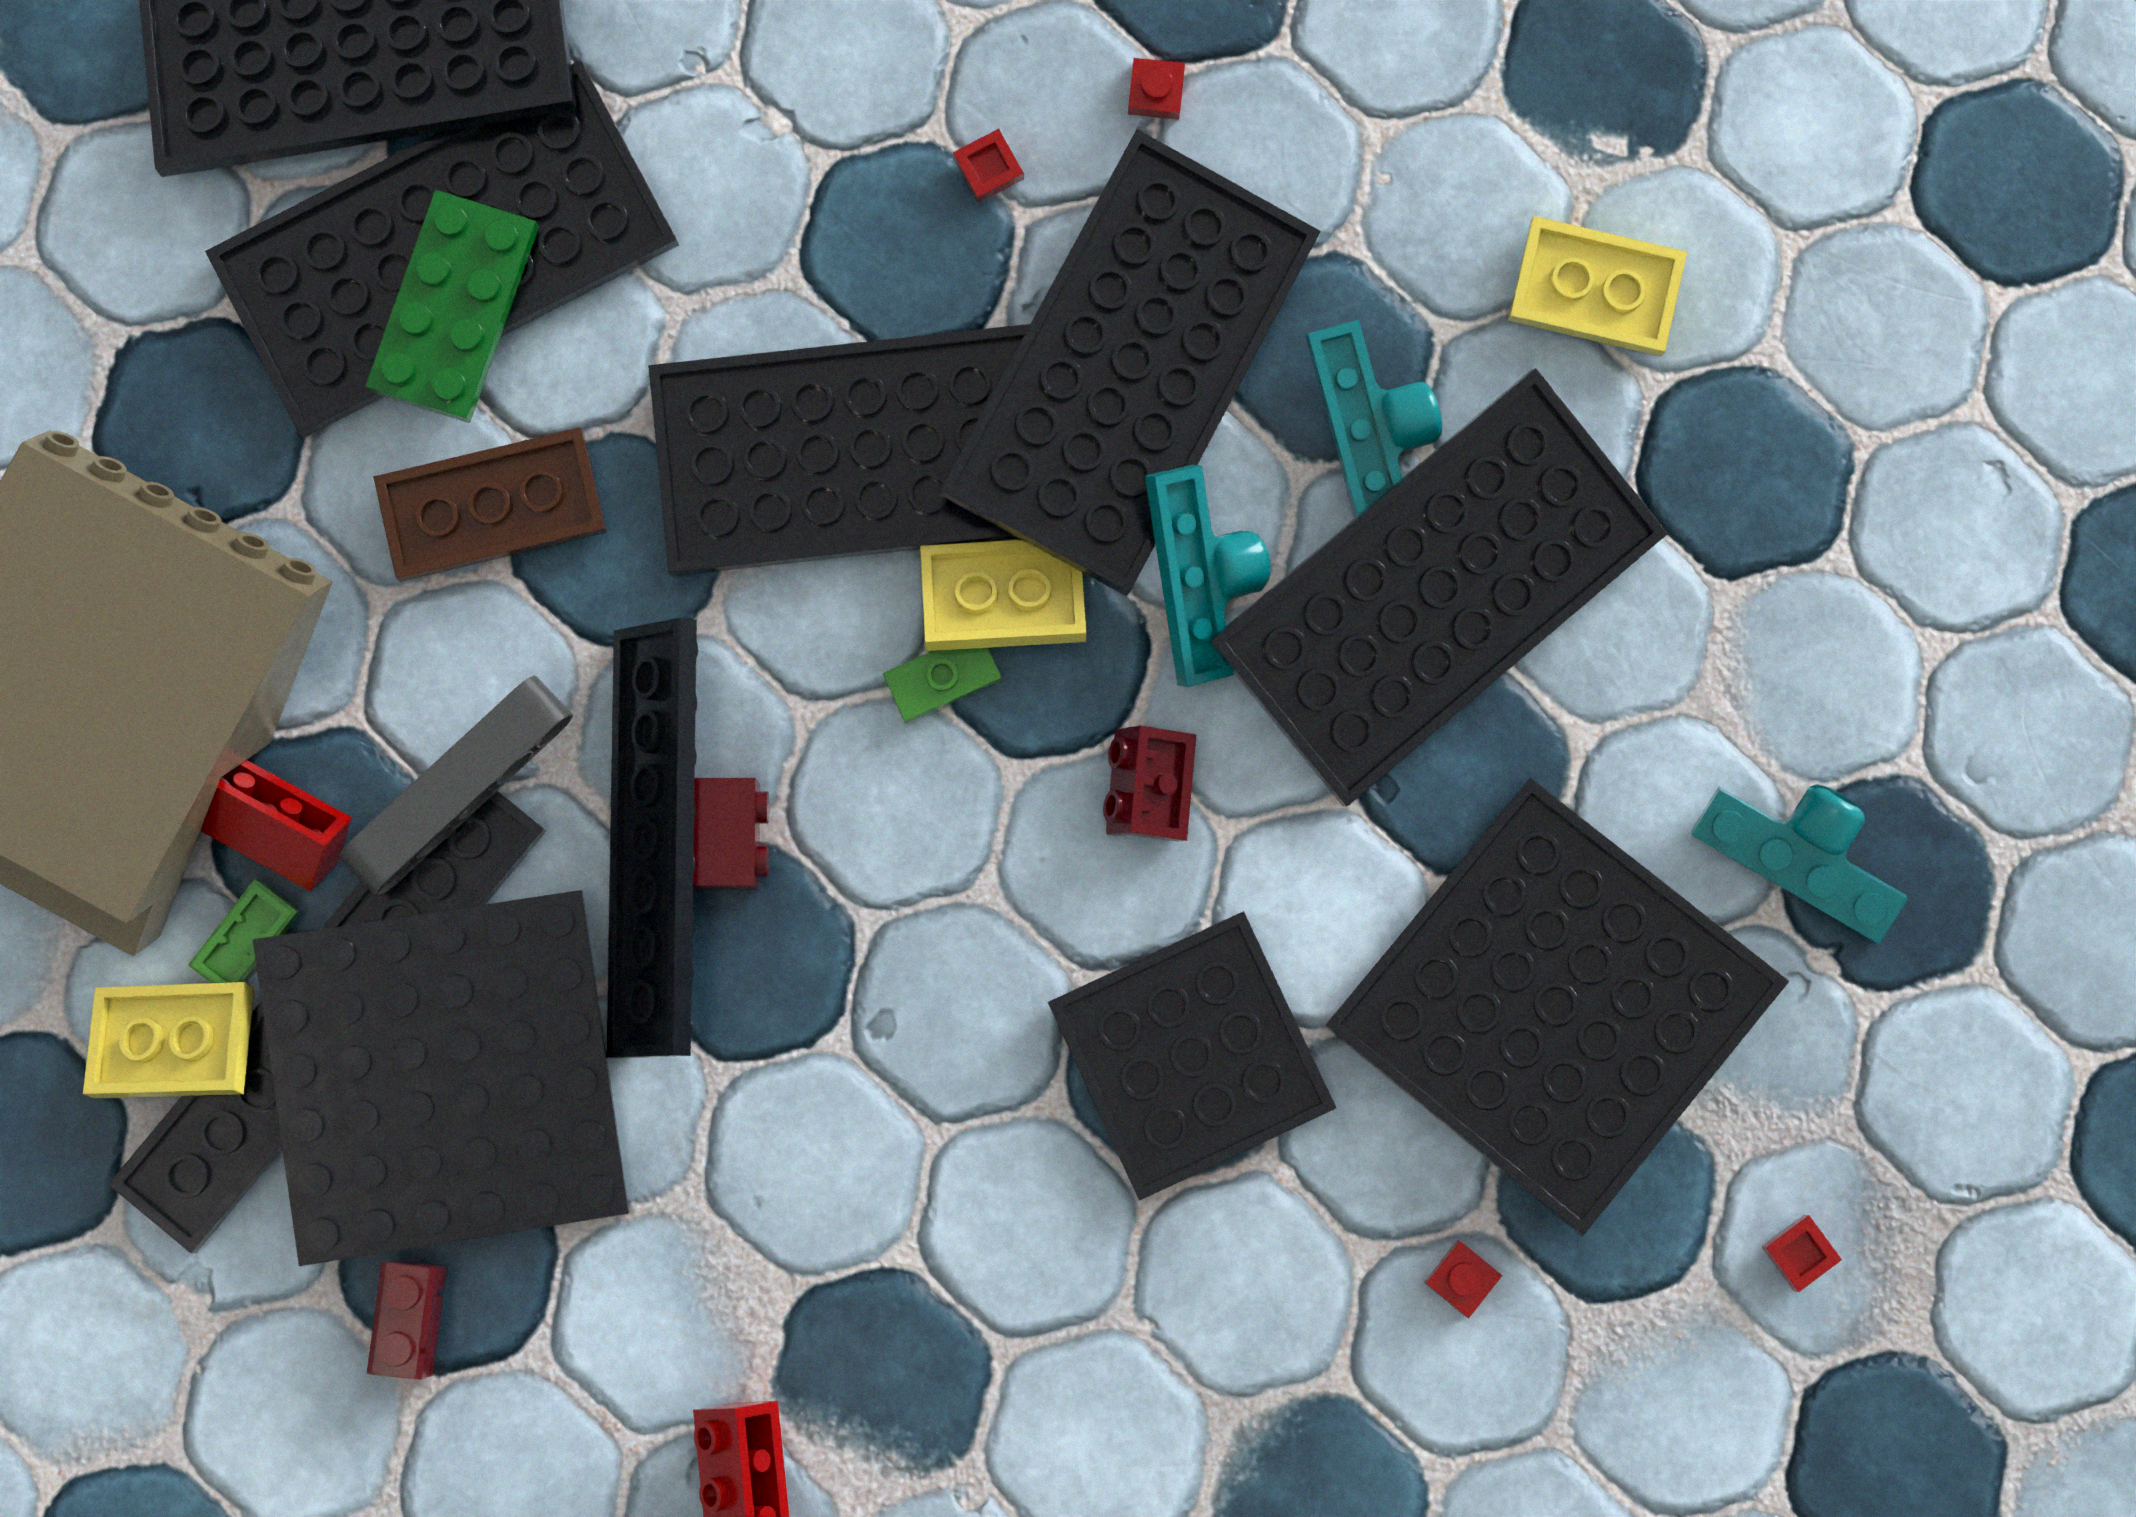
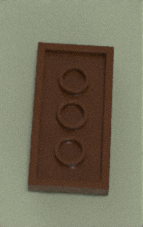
(489, 504)

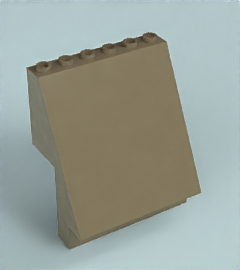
(132, 678)

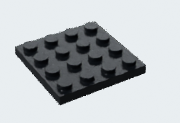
(1191, 1055)

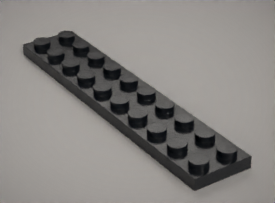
(219, 1145)

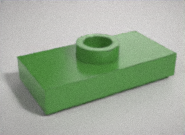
(940, 679)
(230, 949)

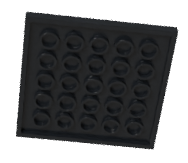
(1556, 1006)
(440, 1077)

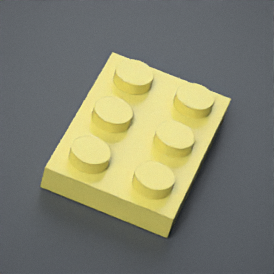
(1597, 286)
(999, 596)
(169, 1040)

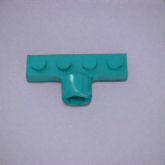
(1367, 421)
(1199, 570)
(1805, 855)

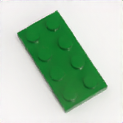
(452, 306)

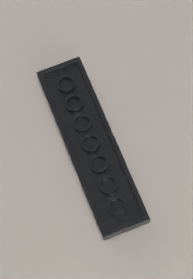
(652, 840)

